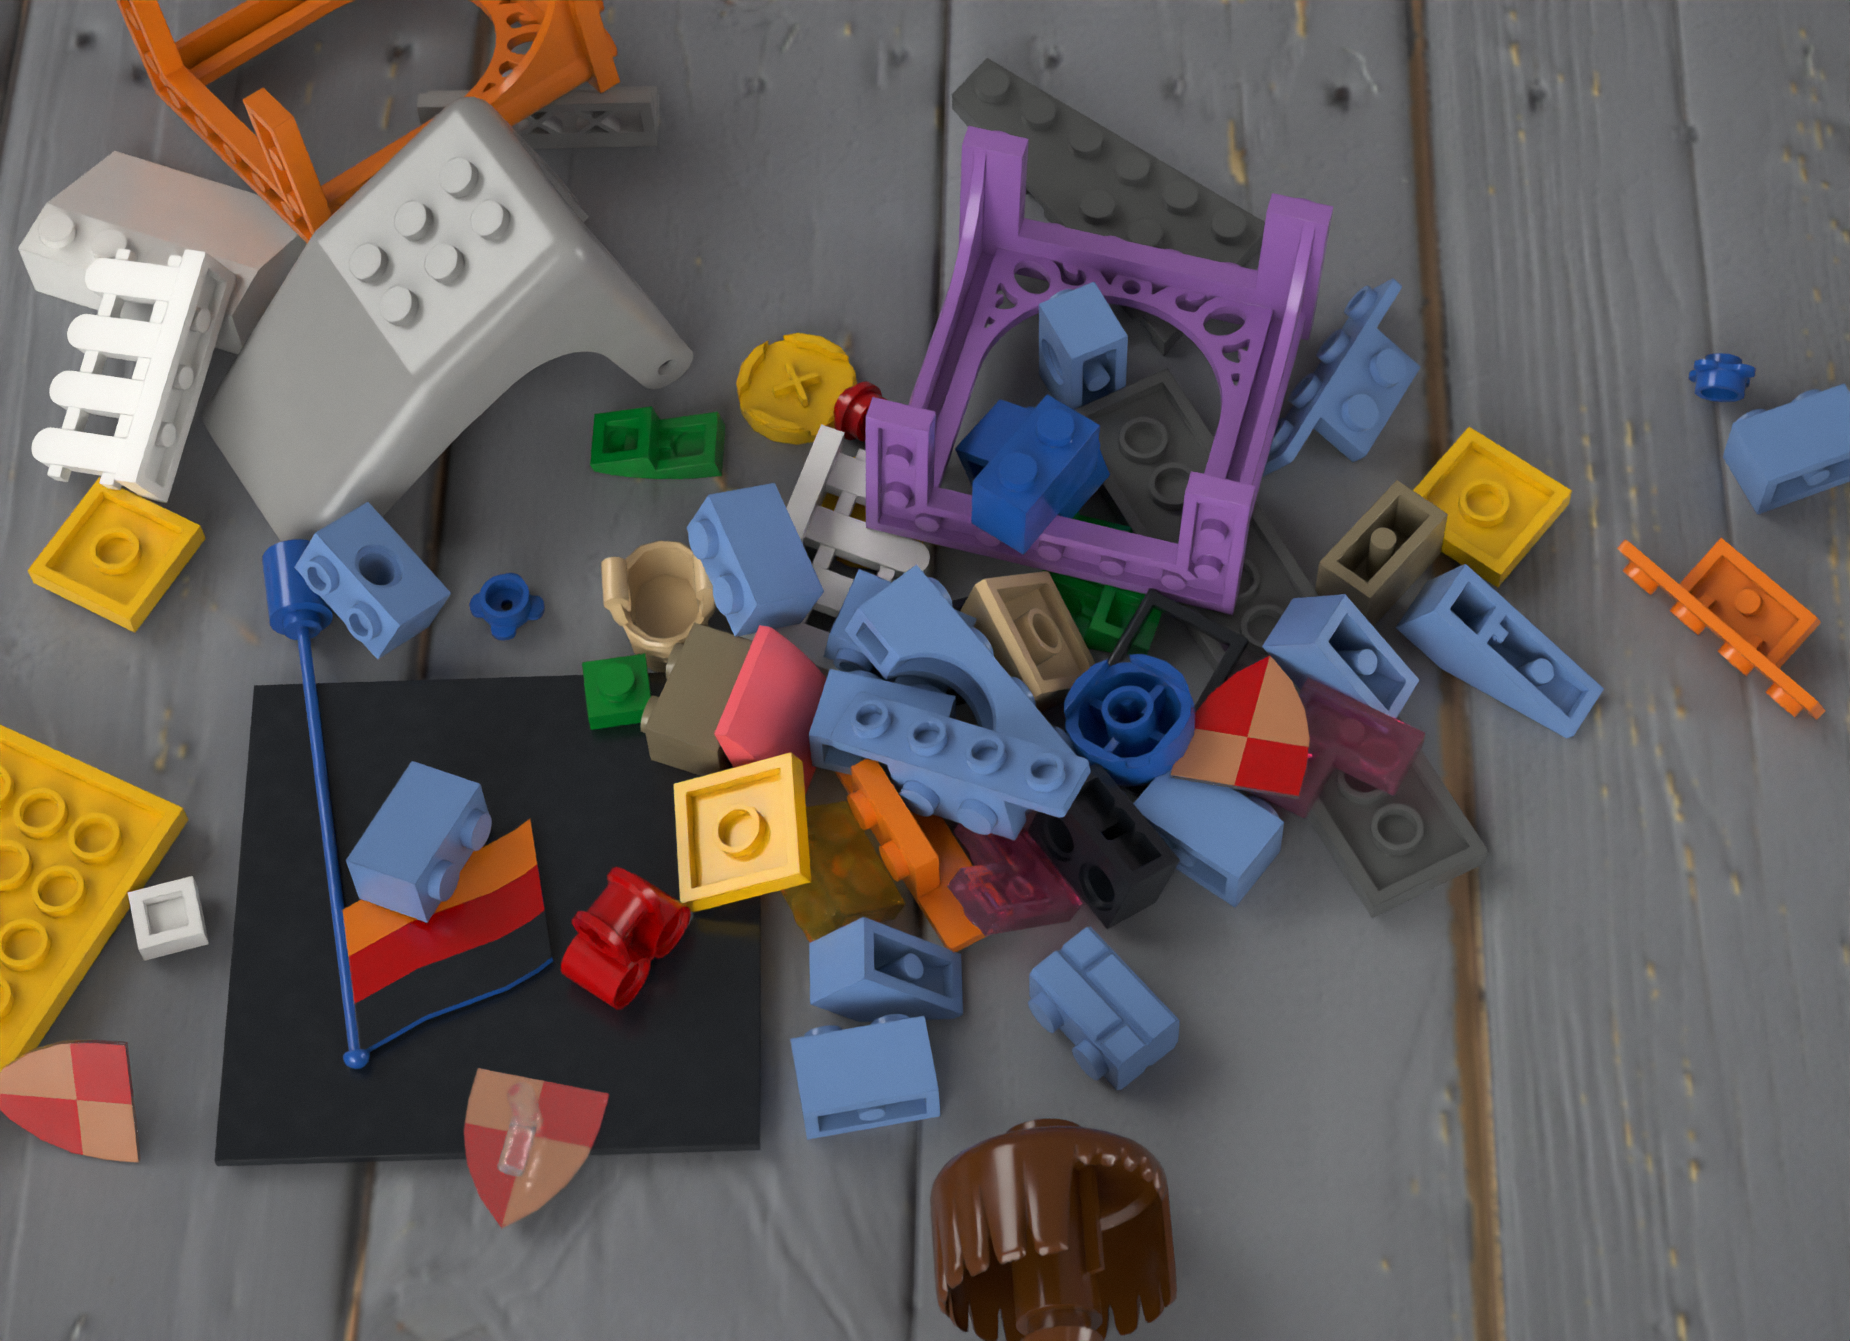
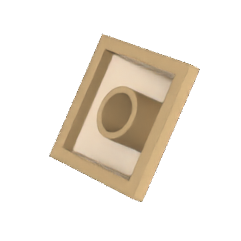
(1031, 633)

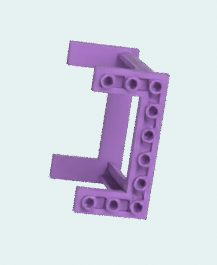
(1275, 304)

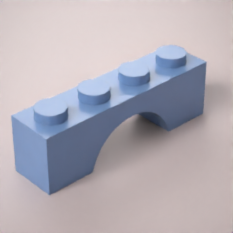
(919, 633)

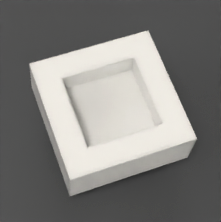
(168, 918)

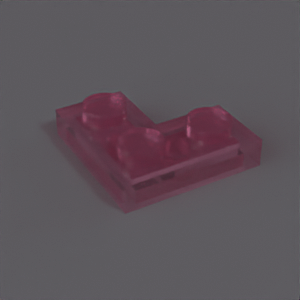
(1353, 740)
(1010, 884)

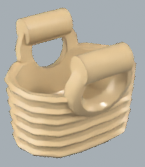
(657, 597)

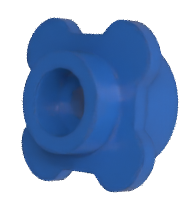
(1721, 377)
(504, 590)

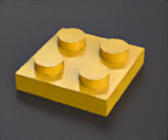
(1492, 504)
(117, 555)
(742, 832)

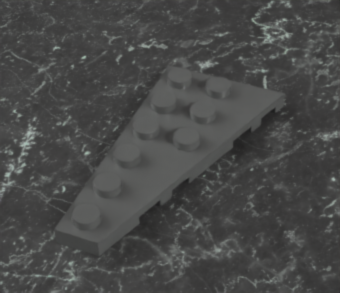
(1106, 183)

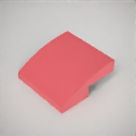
(771, 704)

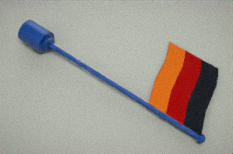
(388, 963)

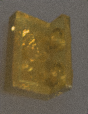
(845, 876)

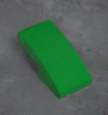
(649, 447)
(1104, 613)

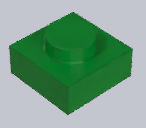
(616, 690)

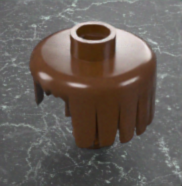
(1052, 1234)

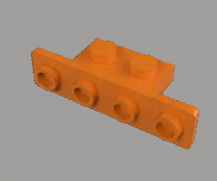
(1741, 607)
(913, 850)

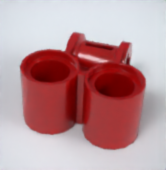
(622, 936)

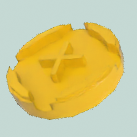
(793, 387)

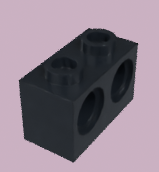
(1106, 850)

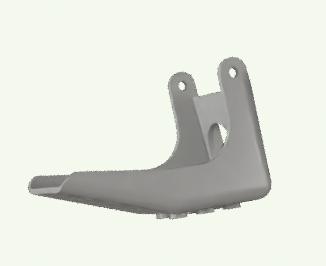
(417, 317)

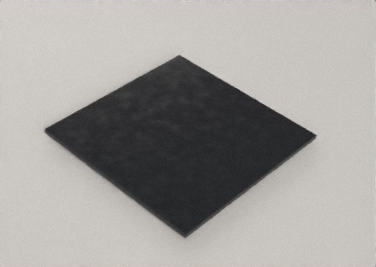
(672, 1060)

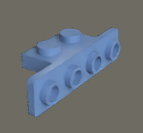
(1352, 387)
(960, 767)

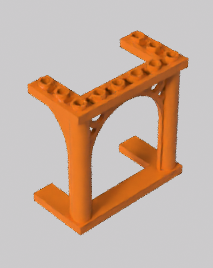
(565, 53)

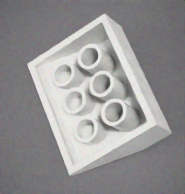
(159, 215)

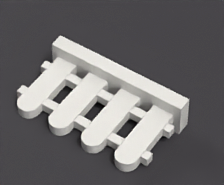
(166, 382)
(840, 536)

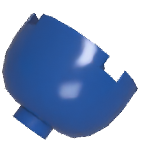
(1131, 718)

